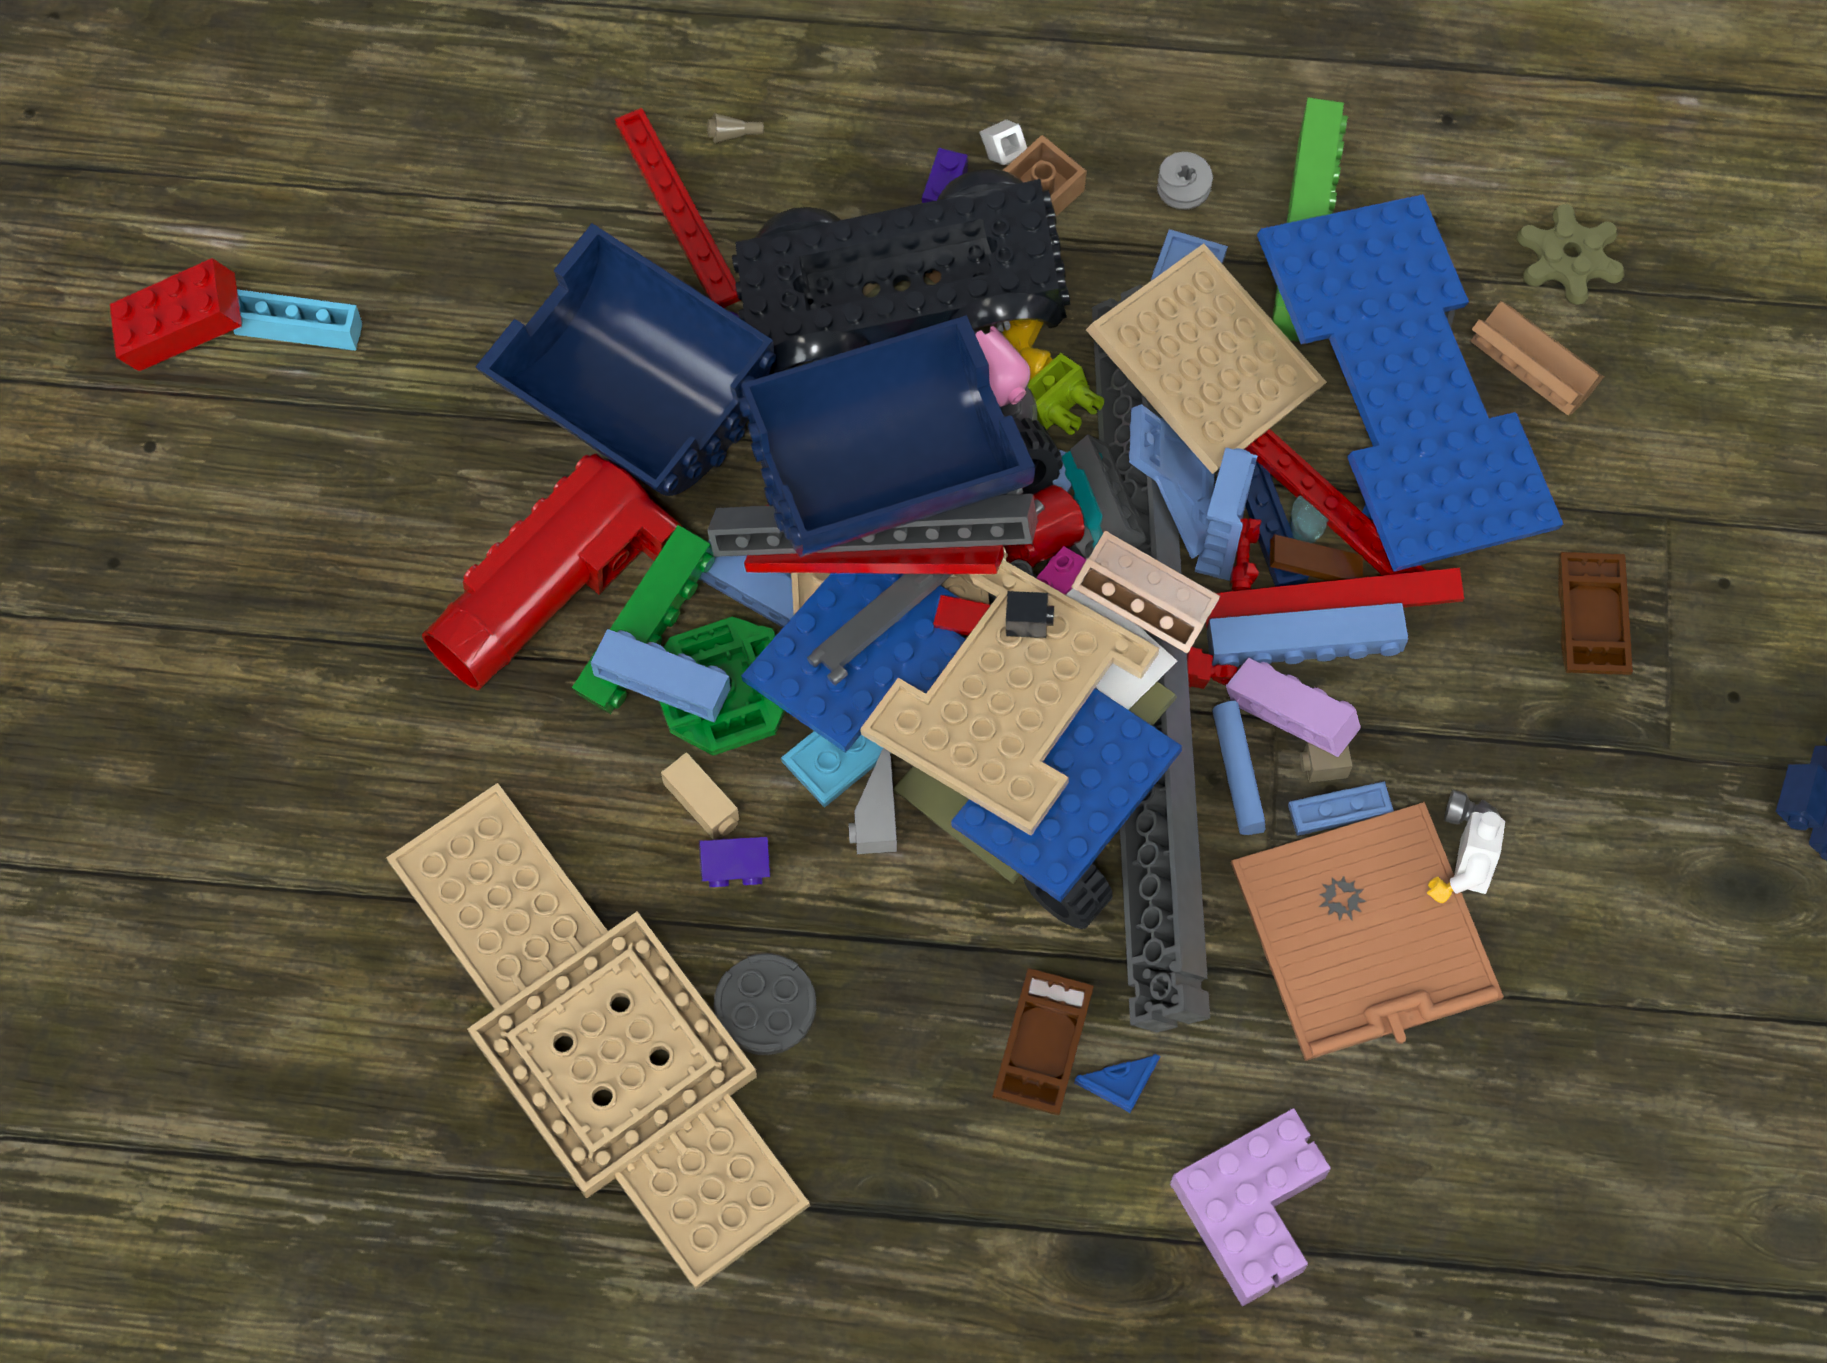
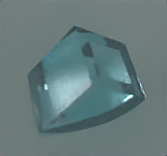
(1306, 521)

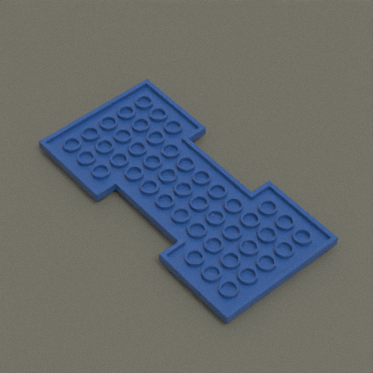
(1438, 466)
(1104, 751)

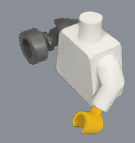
(1478, 847)

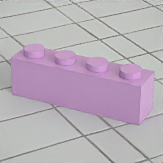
(1294, 706)

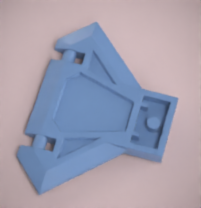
(1178, 473)

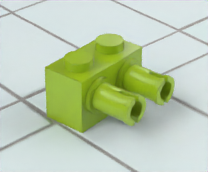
(1058, 390)

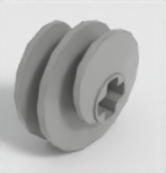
(1184, 180)

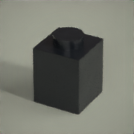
(1028, 614)

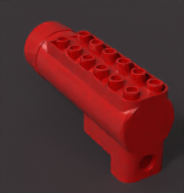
(572, 538)

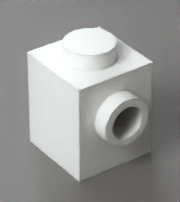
(1003, 142)

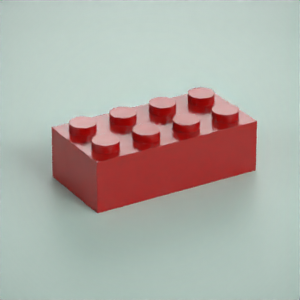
(175, 314)

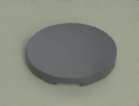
(765, 1003)

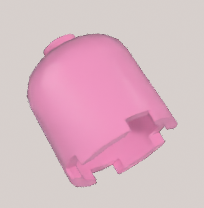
(1007, 368)

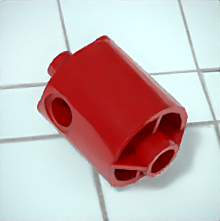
(1057, 526)

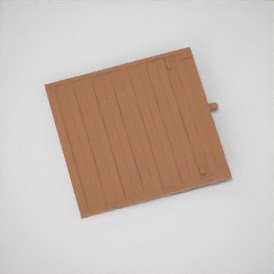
(1396, 960)

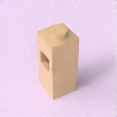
(700, 796)

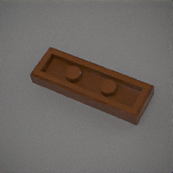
(1314, 559)

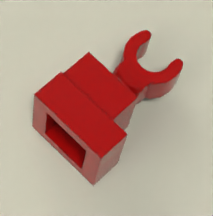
(1201, 669)

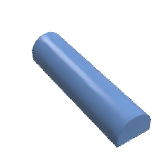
(1239, 768)

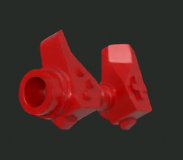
(1245, 573)

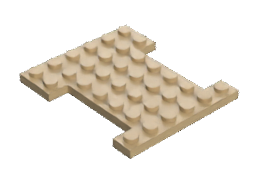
(1007, 701)

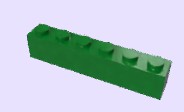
(652, 607)

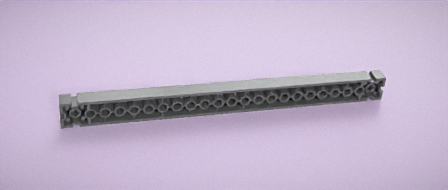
(1162, 833)

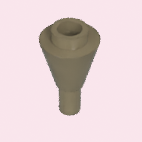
(727, 128)

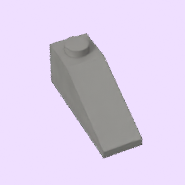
(875, 813)

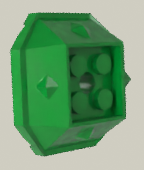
(746, 714)

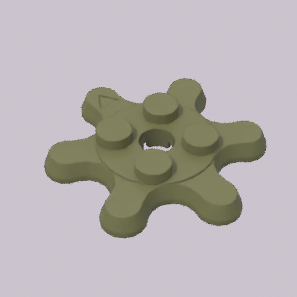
(1570, 271)

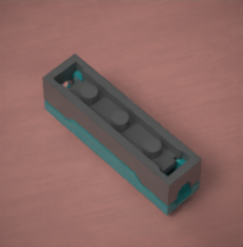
(1101, 492)

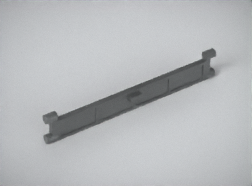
(878, 617)

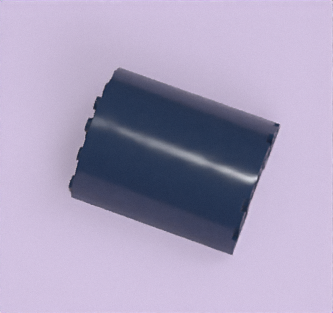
(633, 364)
(882, 437)

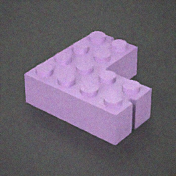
(1235, 1197)

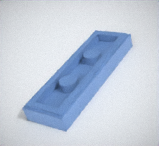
(1339, 808)

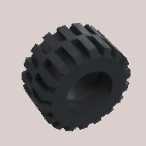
(1042, 452)
(1081, 903)

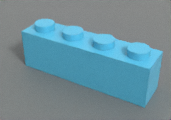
(299, 320)

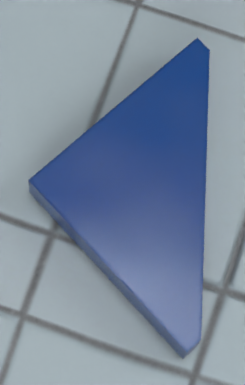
(1120, 1083)

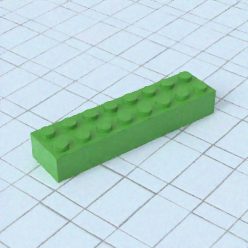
(1314, 177)

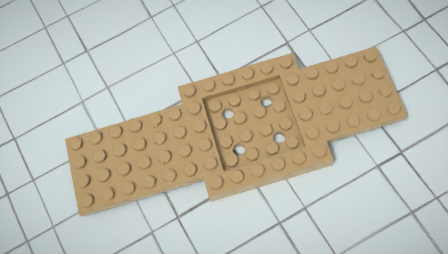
(552, 974)

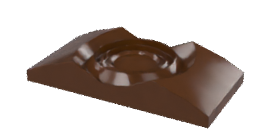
(1594, 613)
(1043, 1042)

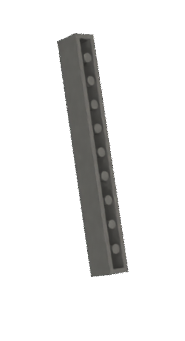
(983, 523)

